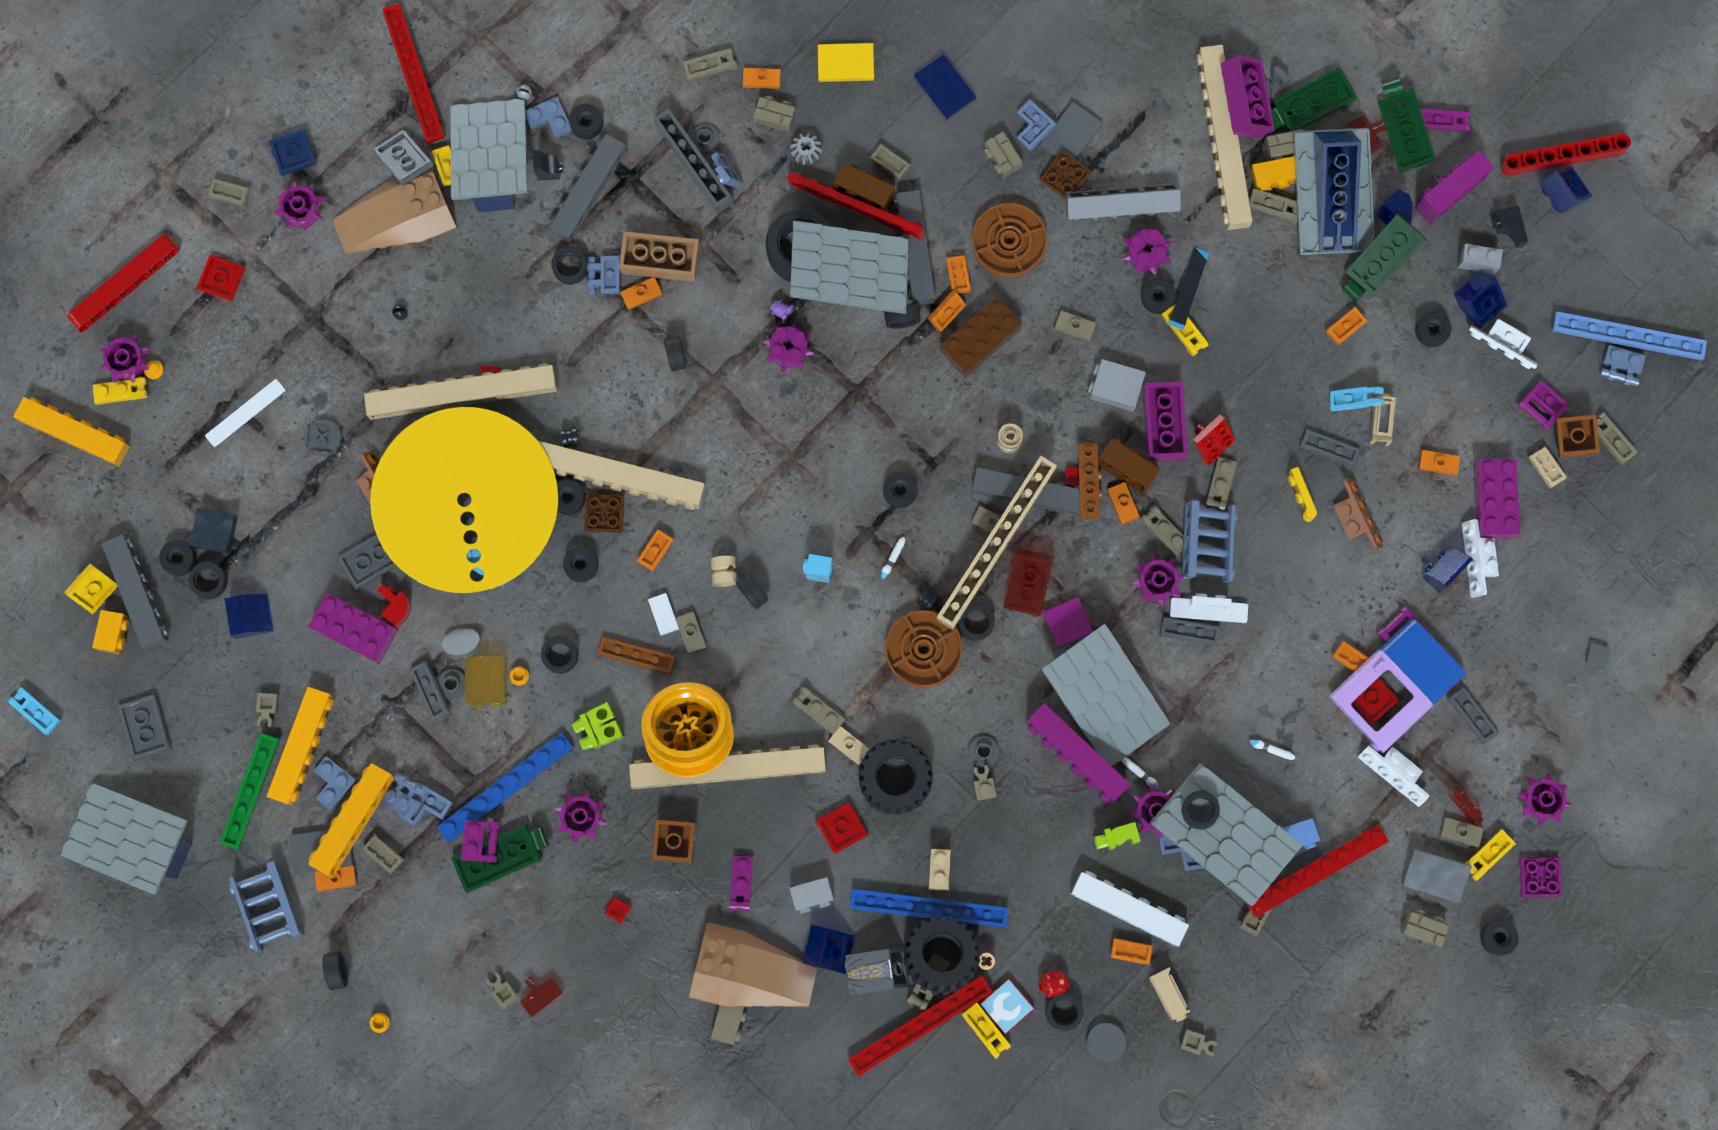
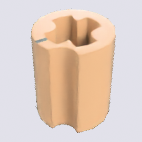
(986, 961)

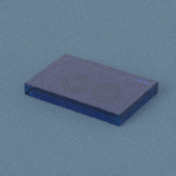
(945, 87)

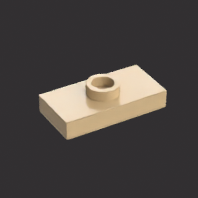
(1547, 467)
(848, 745)

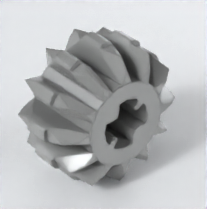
(807, 155)

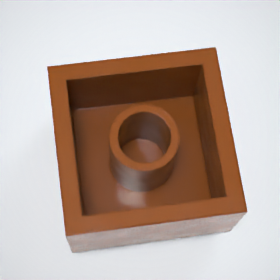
(1578, 436)
(674, 841)

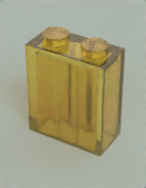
(486, 681)

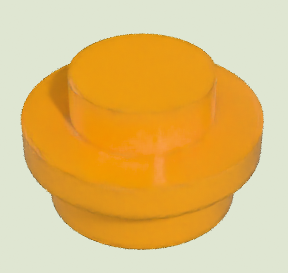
(155, 370)
(519, 676)
(379, 1022)

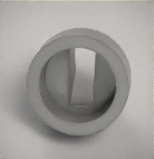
(524, 95)

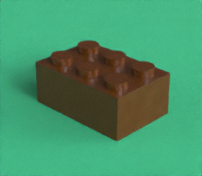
(864, 186)
(1128, 466)

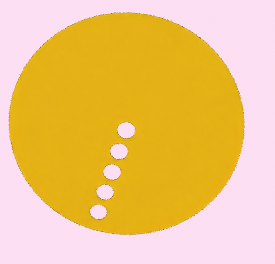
(457, 454)

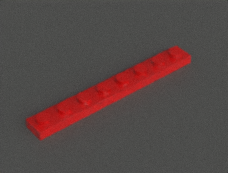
(413, 73)
(850, 203)
(1319, 870)
(919, 1026)

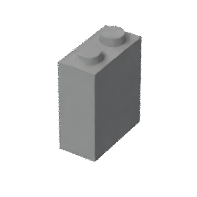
(1116, 385)

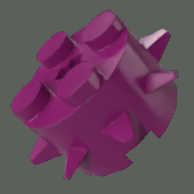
(305, 199)
(1149, 240)
(788, 336)
(115, 360)
(1164, 571)
(1552, 792)
(1145, 804)
(571, 823)

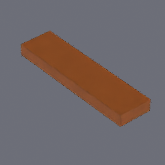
(636, 655)

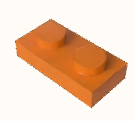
(946, 311)
(1346, 326)
(655, 550)

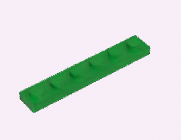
(249, 791)

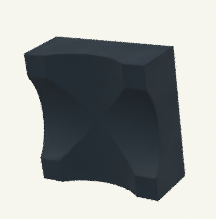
(213, 531)

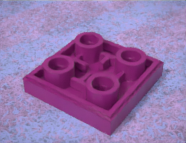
(1067, 622)
(1540, 877)

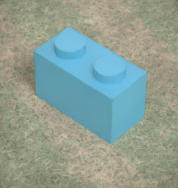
(818, 568)

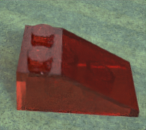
(1029, 582)

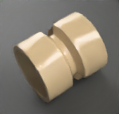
(1009, 438)
(723, 571)

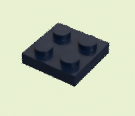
(292, 152)

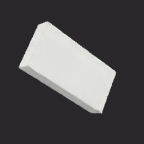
(663, 614)

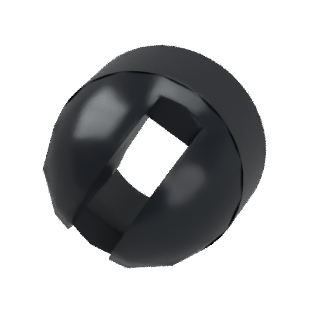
(401, 315)

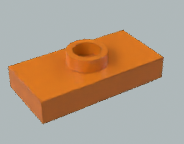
(761, 78)
(958, 274)
(641, 293)
(1439, 462)
(1123, 503)
(1349, 656)
(343, 878)
(1131, 951)

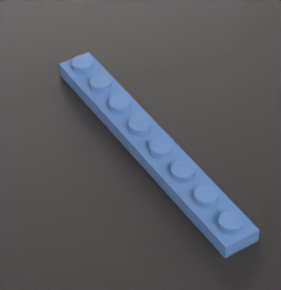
(1629, 336)

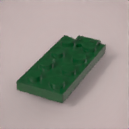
(1312, 101)
(1405, 126)
(1383, 258)
(509, 858)

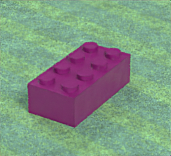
(1247, 97)
(1454, 186)
(1165, 422)
(1496, 498)
(353, 628)

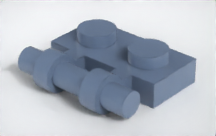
(609, 275)
(1623, 360)
(399, 801)

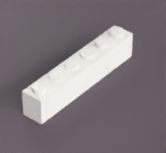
(1130, 909)

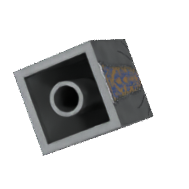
(876, 971)

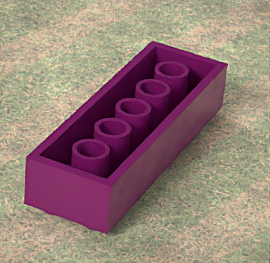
(1077, 754)

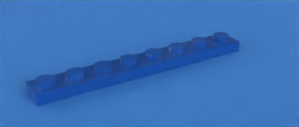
(506, 787)
(928, 907)

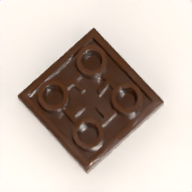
(1065, 174)
(604, 513)

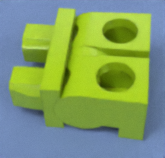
(596, 728)
(1117, 837)

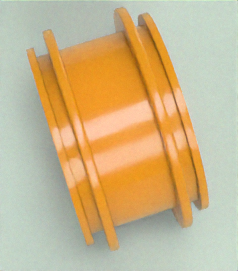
(695, 756)

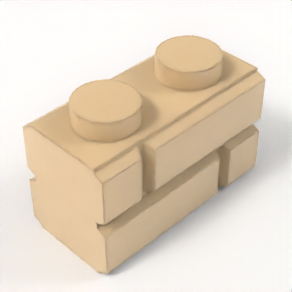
(939, 869)

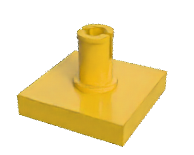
(91, 588)

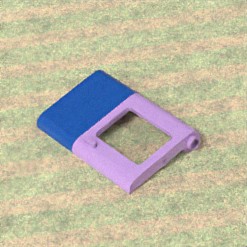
(1418, 664)

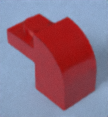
(399, 608)

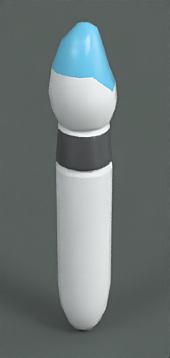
(893, 557)
(1272, 749)
(1139, 772)

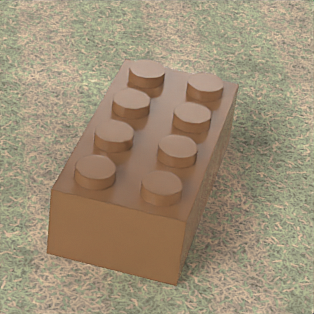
(659, 256)

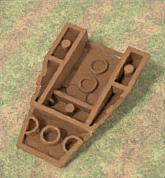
(395, 215)
(749, 972)

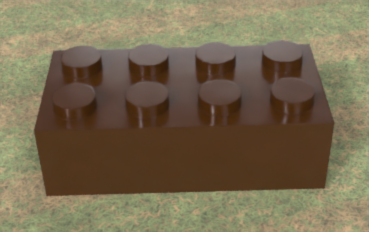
(980, 337)

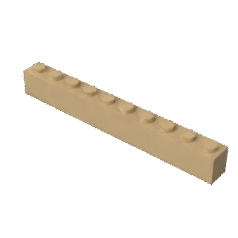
(1224, 143)
(460, 392)
(625, 476)
(996, 542)
(737, 767)

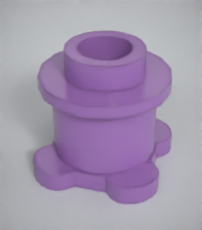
(782, 310)

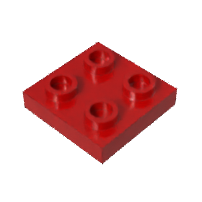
(1213, 439)

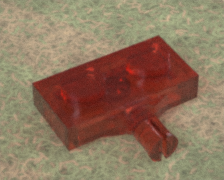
(1362, 122)
(1472, 812)
(540, 995)

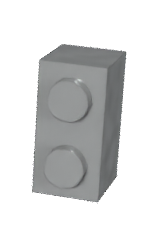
(1480, 258)
(811, 895)

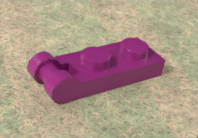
(1446, 120)
(741, 883)

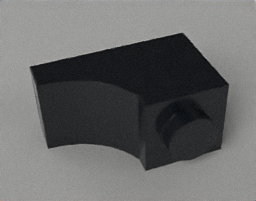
(546, 166)
(1510, 223)

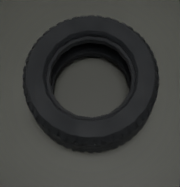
(779, 230)

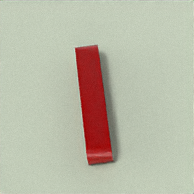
(1572, 149)
(123, 283)

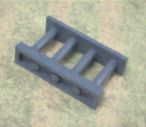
(1191, 548)
(285, 909)

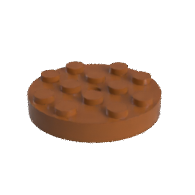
(1013, 223)
(904, 655)

